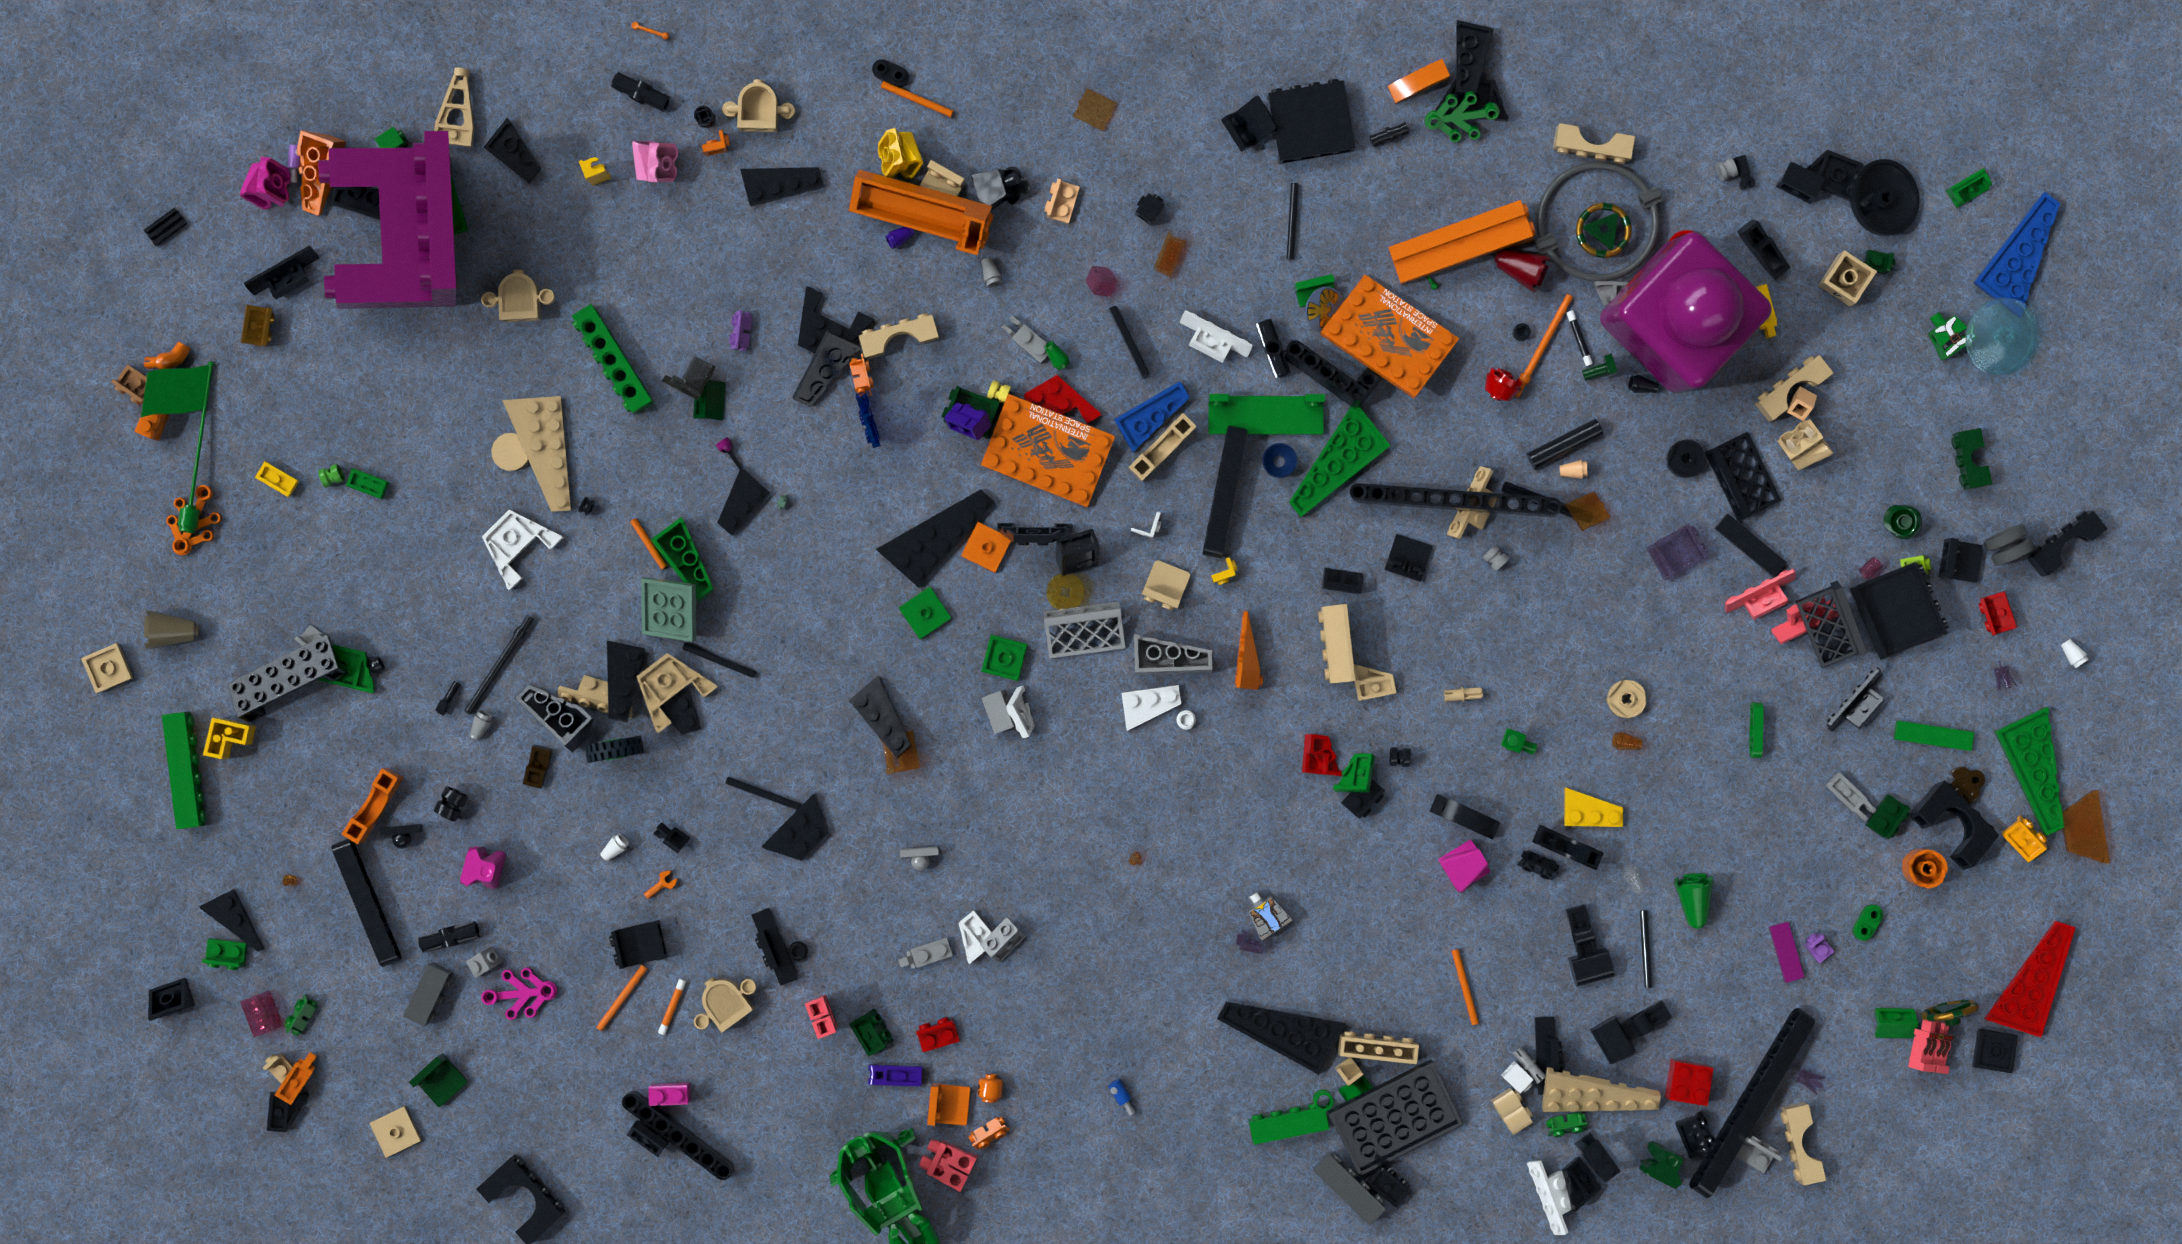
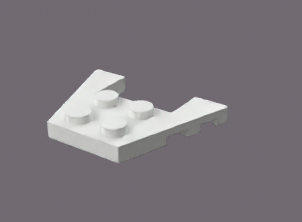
(510, 537)

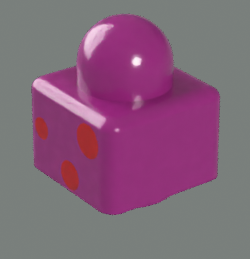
(1685, 313)

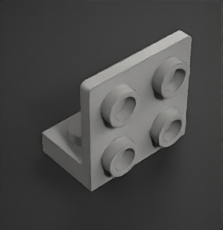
(1756, 1154)

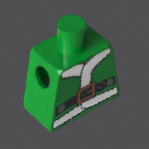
(1947, 335)

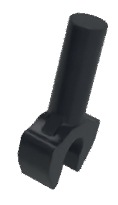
(444, 704)

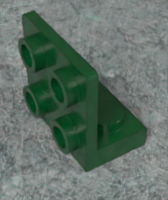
(439, 1080)

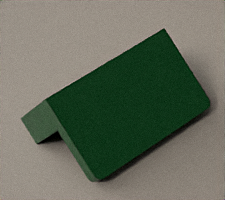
(711, 402)

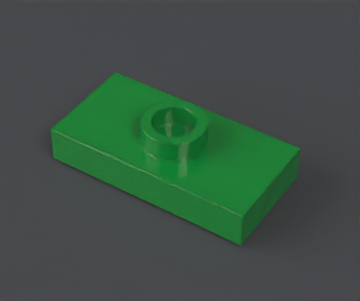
(367, 483)

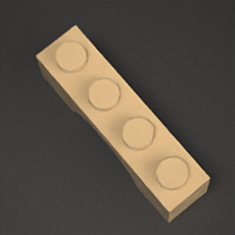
(1569, 139)
(875, 342)
(1775, 402)
(1162, 447)
(1797, 1119)

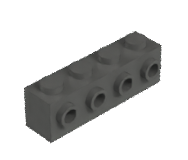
(1349, 1188)

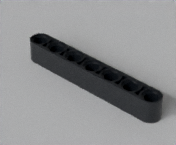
(1224, 491)
(366, 902)
(668, 1134)

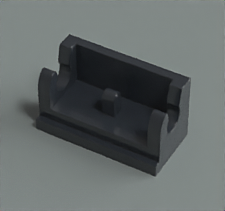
(1342, 581)

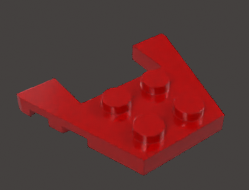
(1061, 398)

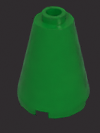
(1695, 897)

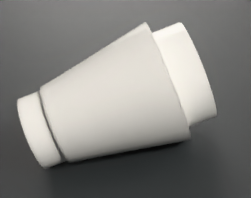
(2074, 653)
(614, 847)

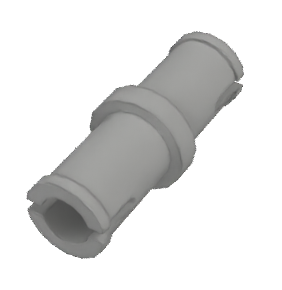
(1529, 1065)

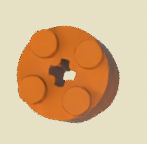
(1934, 872)

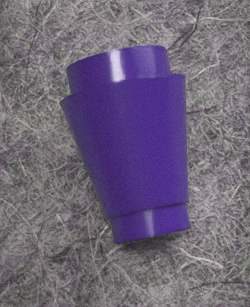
(899, 236)

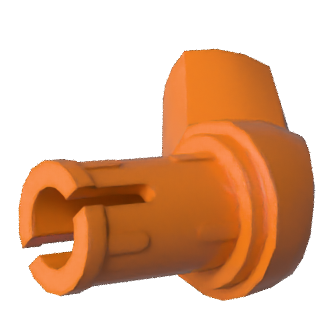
(168, 359)

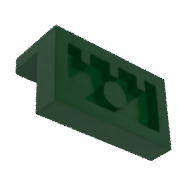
(1888, 817)
(871, 1032)

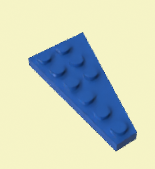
(2017, 260)

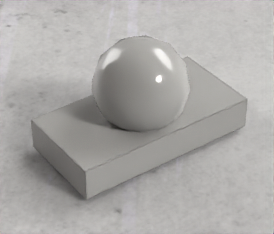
(920, 859)

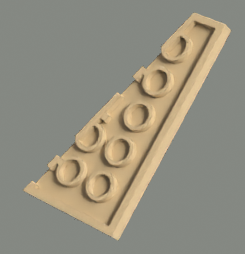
(542, 438)

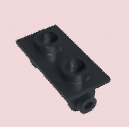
(1546, 869)

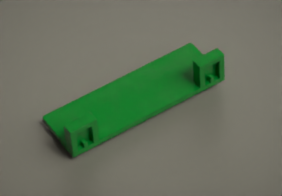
(1267, 414)

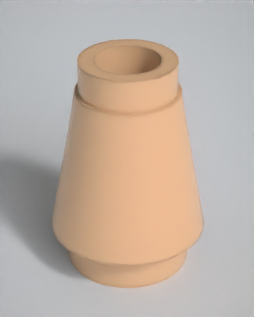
(1574, 469)

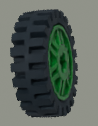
(614, 749)

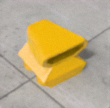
(899, 154)

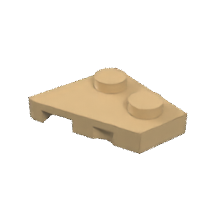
(1372, 683)

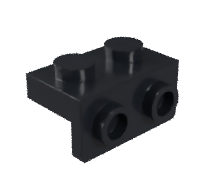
(1388, 1185)

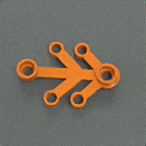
(185, 537)

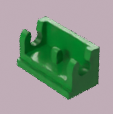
(1969, 188)

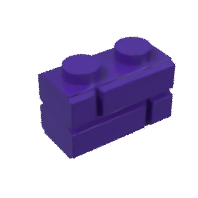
(968, 421)

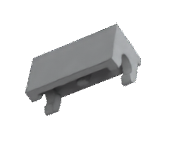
(997, 712)

